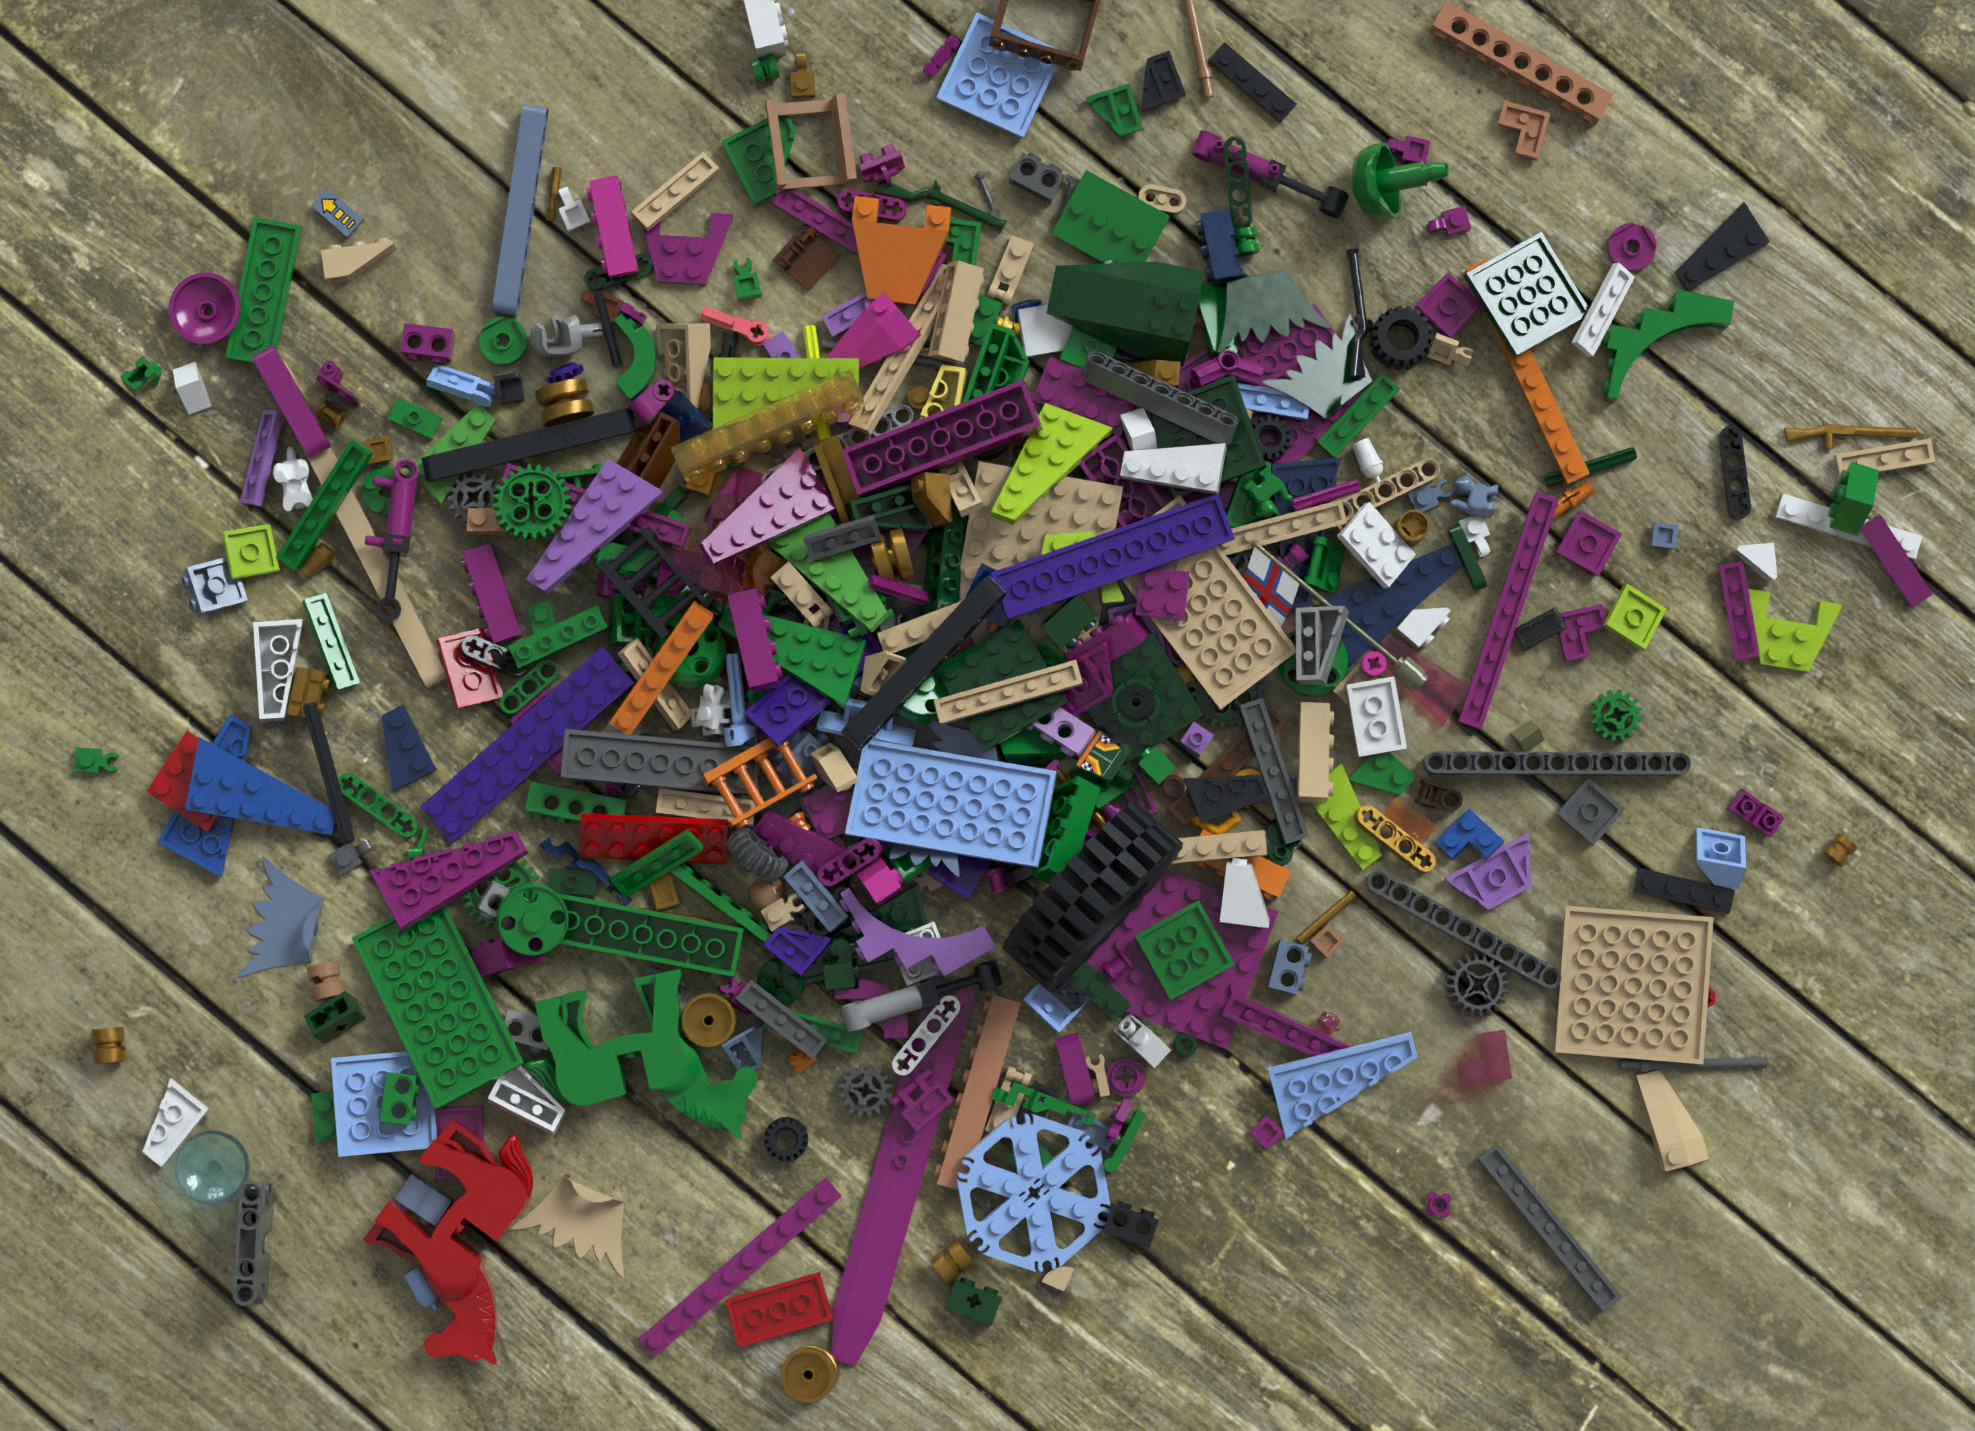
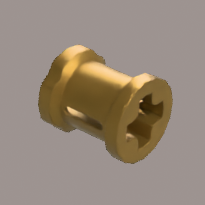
(331, 414)

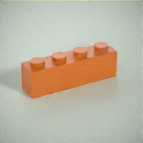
(1268, 874)

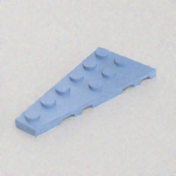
(1326, 1081)

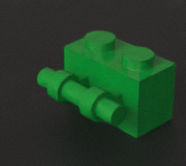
(626, 623)

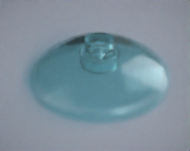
(195, 1167)

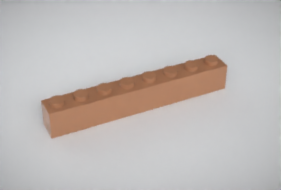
(980, 1084)

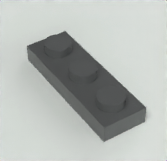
(842, 537)

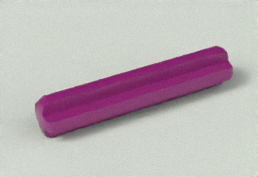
(1325, 495)
(898, 590)

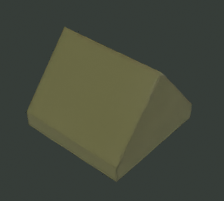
(1527, 736)

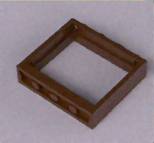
(1043, 53)

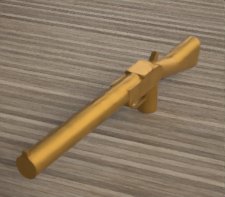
(1829, 430)

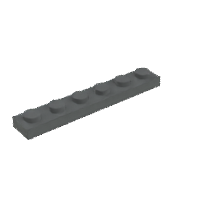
(1273, 770)

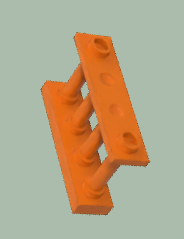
(738, 766)

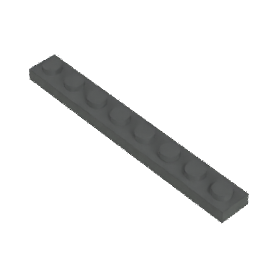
(1549, 1227)

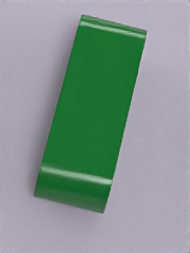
(536, 676)

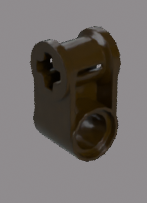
(1436, 796)

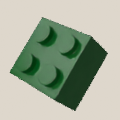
(1853, 498)

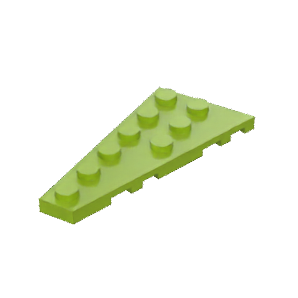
(1047, 460)

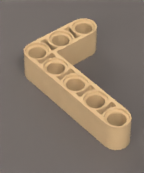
(1396, 488)

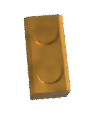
(308, 687)

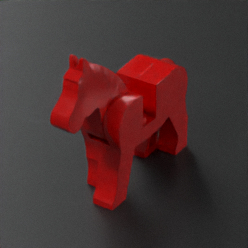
(493, 1202)

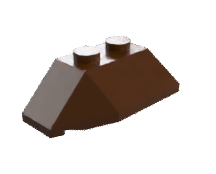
(650, 449)

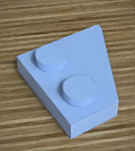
(1050, 1008)

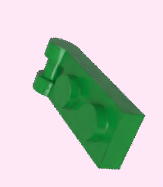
(1123, 1141)

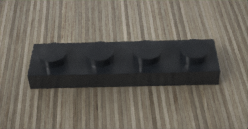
(1252, 82)
(1683, 890)

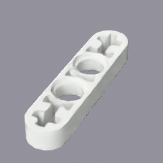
(928, 1037)

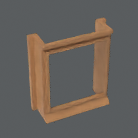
(842, 140)

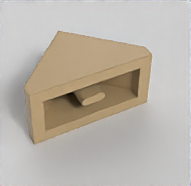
(878, 670)

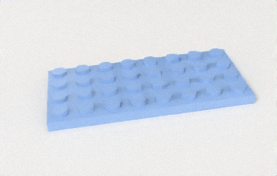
(951, 803)

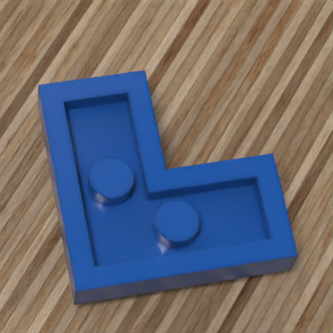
(1469, 830)

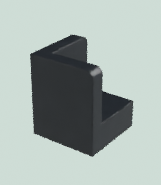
(509, 388)

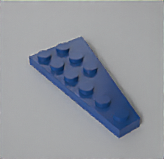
(239, 790)
(194, 842)

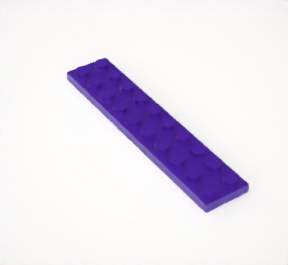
(1113, 556)
(527, 744)

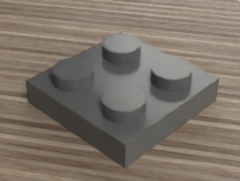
(1590, 811)

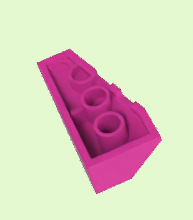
(876, 333)

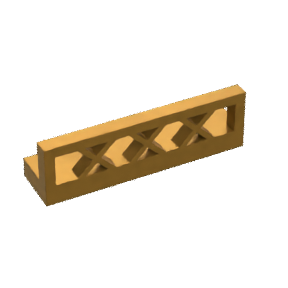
(836, 473)

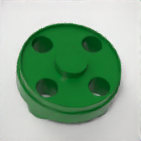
(702, 655)
(1337, 670)
(924, 697)
(532, 919)

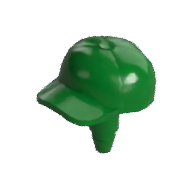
(1378, 181)

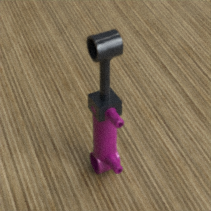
(1210, 149)
(397, 531)

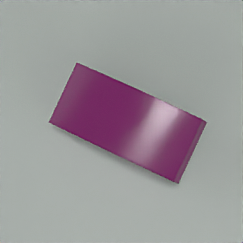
(1755, 813)

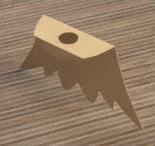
(582, 1215)

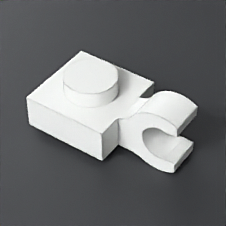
(573, 212)
(1476, 531)
(710, 710)

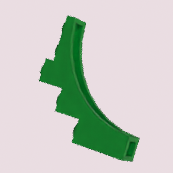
(1686, 312)

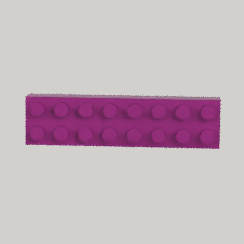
(942, 439)

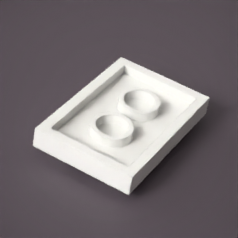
(1376, 545)
(1376, 716)

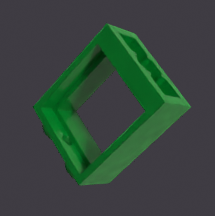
(631, 566)

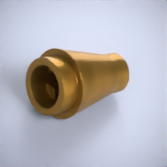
(318, 559)

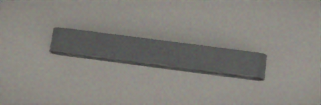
(1474, 934)

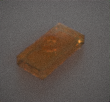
(1410, 820)

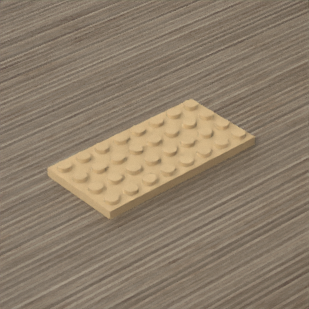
(1226, 629)

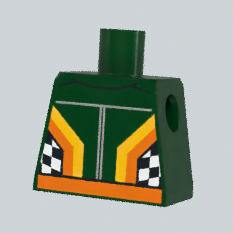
(1103, 762)

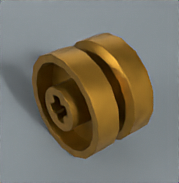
(564, 402)
(895, 557)
(702, 1033)
(803, 1386)

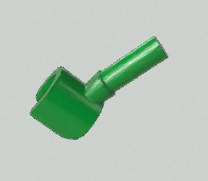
(419, 850)

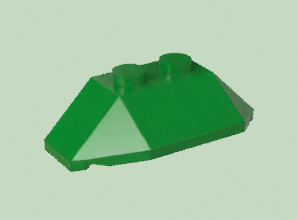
(998, 363)

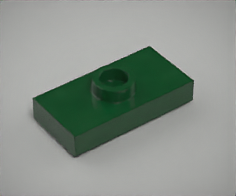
(573, 881)

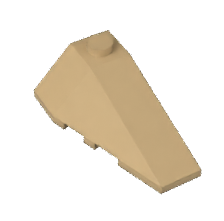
(1671, 1127)

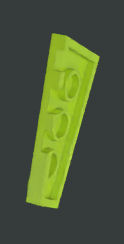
(1339, 817)

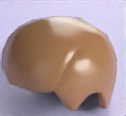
(764, 893)

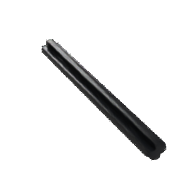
(328, 772)

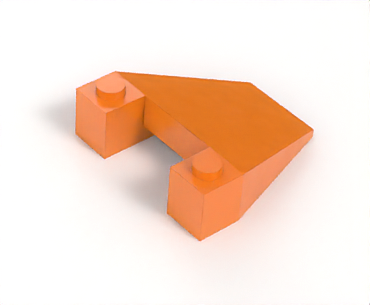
(897, 256)

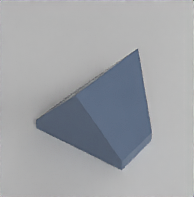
(746, 1047)

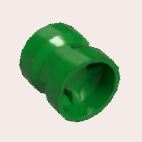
(770, 68)
(1246, 241)

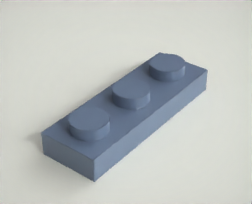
(816, 896)

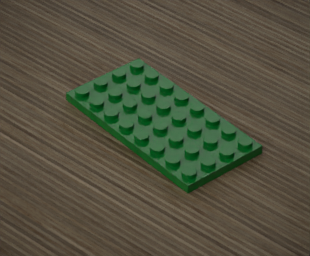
(439, 1005)

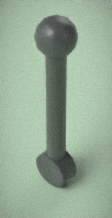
(980, 177)

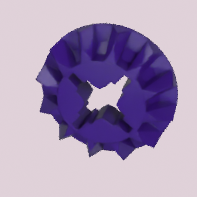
(564, 372)

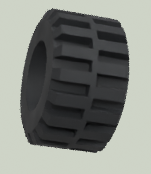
(1407, 318)

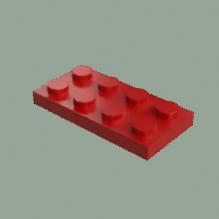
(779, 1309)

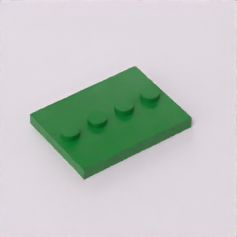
(1109, 222)

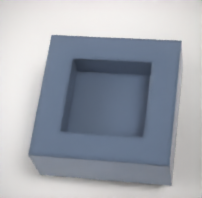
(1664, 535)

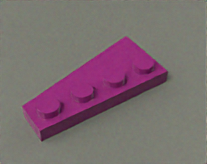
(799, 844)

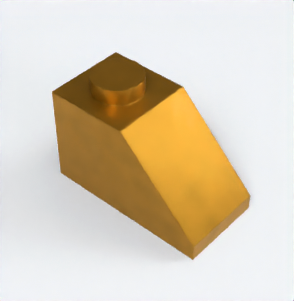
(1160, 369)
(933, 497)

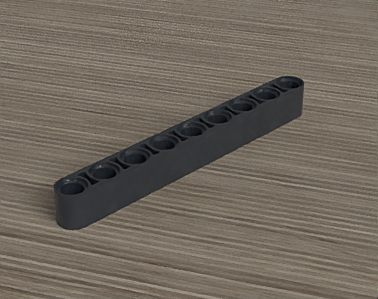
(528, 444)
(924, 662)

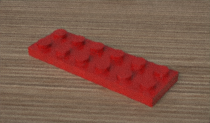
(635, 836)

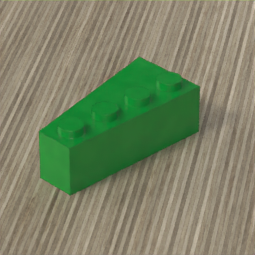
(1066, 825)

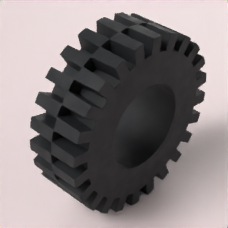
(1092, 896)

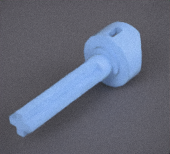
(739, 732)

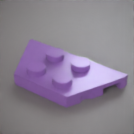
(1497, 878)

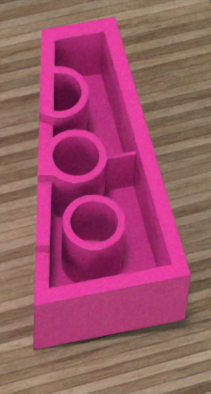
(613, 226)
(880, 880)

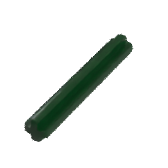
(1596, 465)

